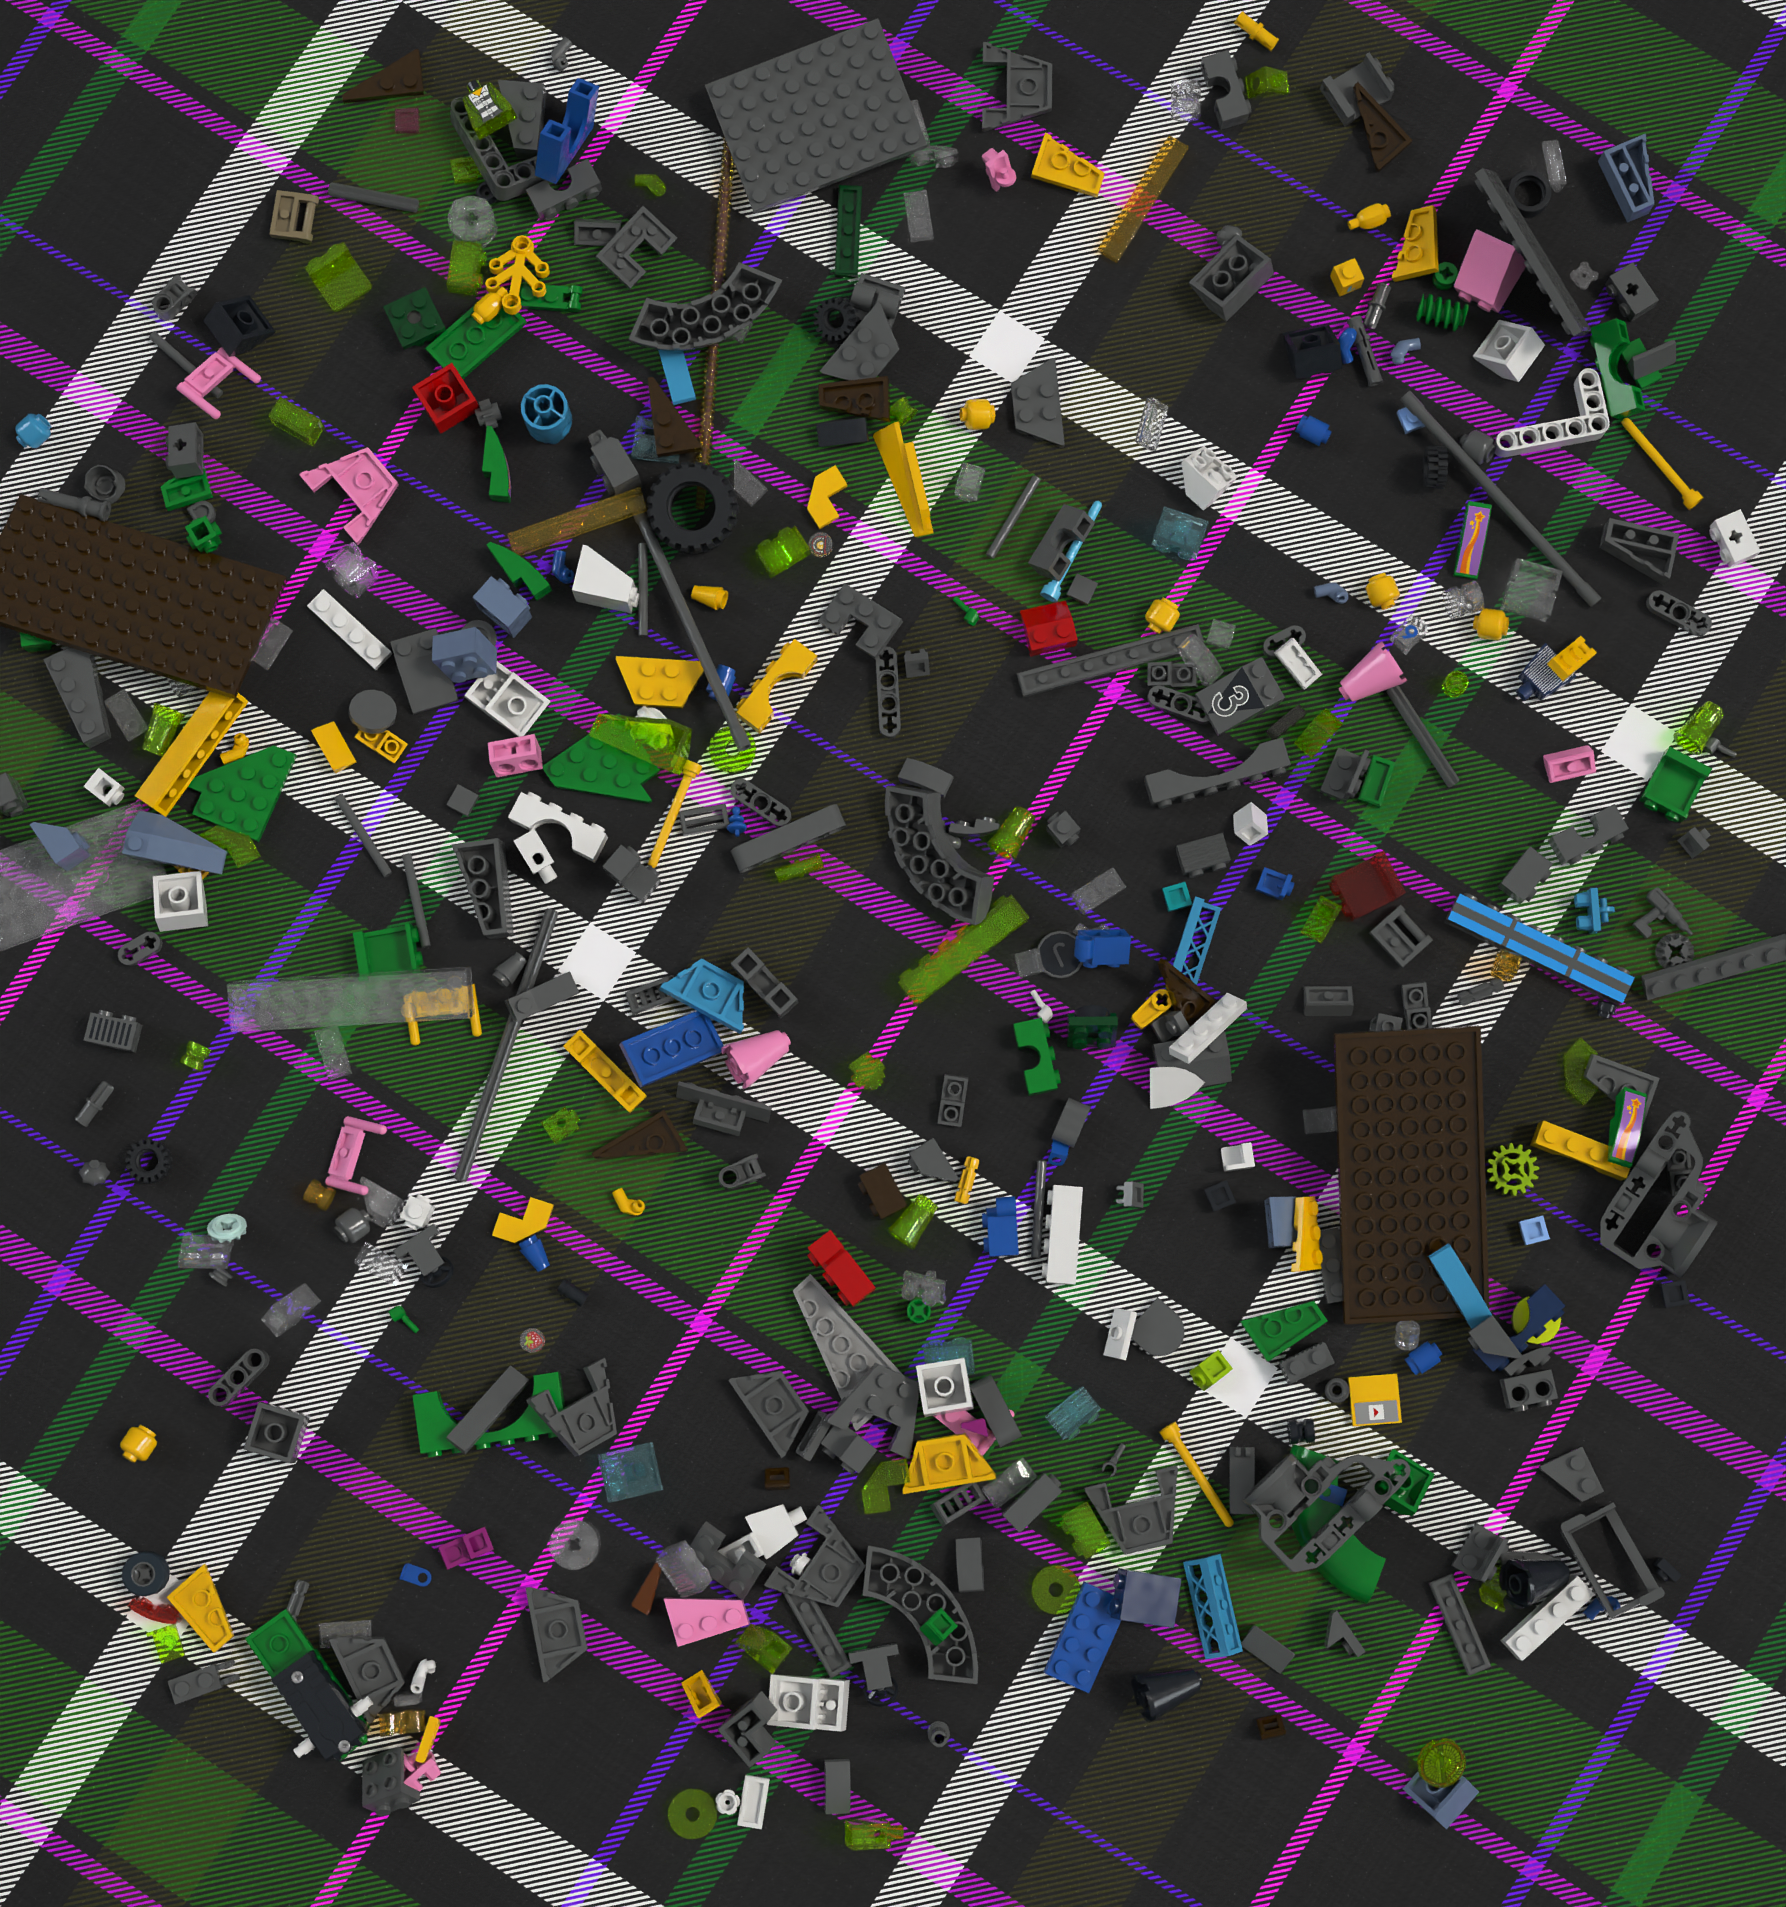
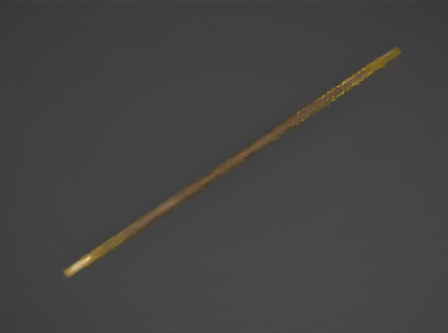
(718, 280)

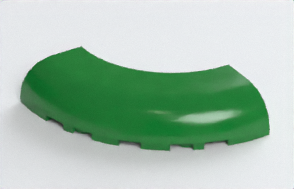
(1353, 1566)

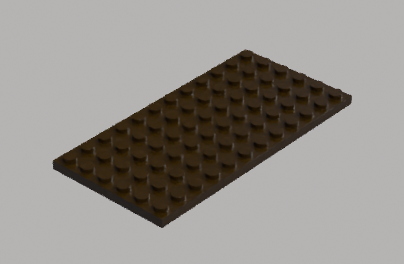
(133, 596)
(1409, 1169)

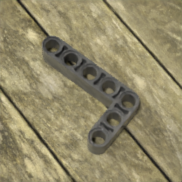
(491, 156)

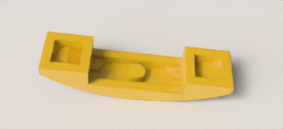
(605, 1071)

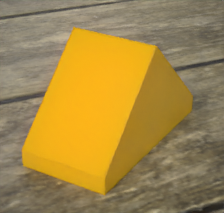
(701, 1694)

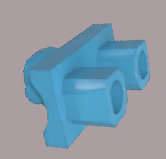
(1592, 921)

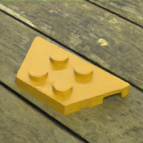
(659, 681)
(946, 1463)

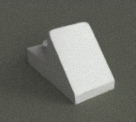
(736, 1549)

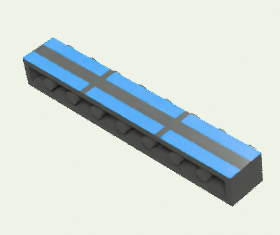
(1539, 949)

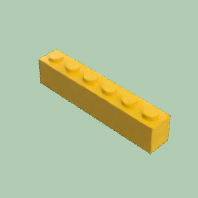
(190, 751)

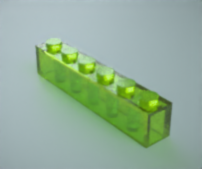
(962, 951)

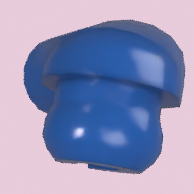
(1346, 341)
(561, 572)
(1595, 1607)

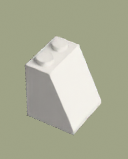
(603, 584)

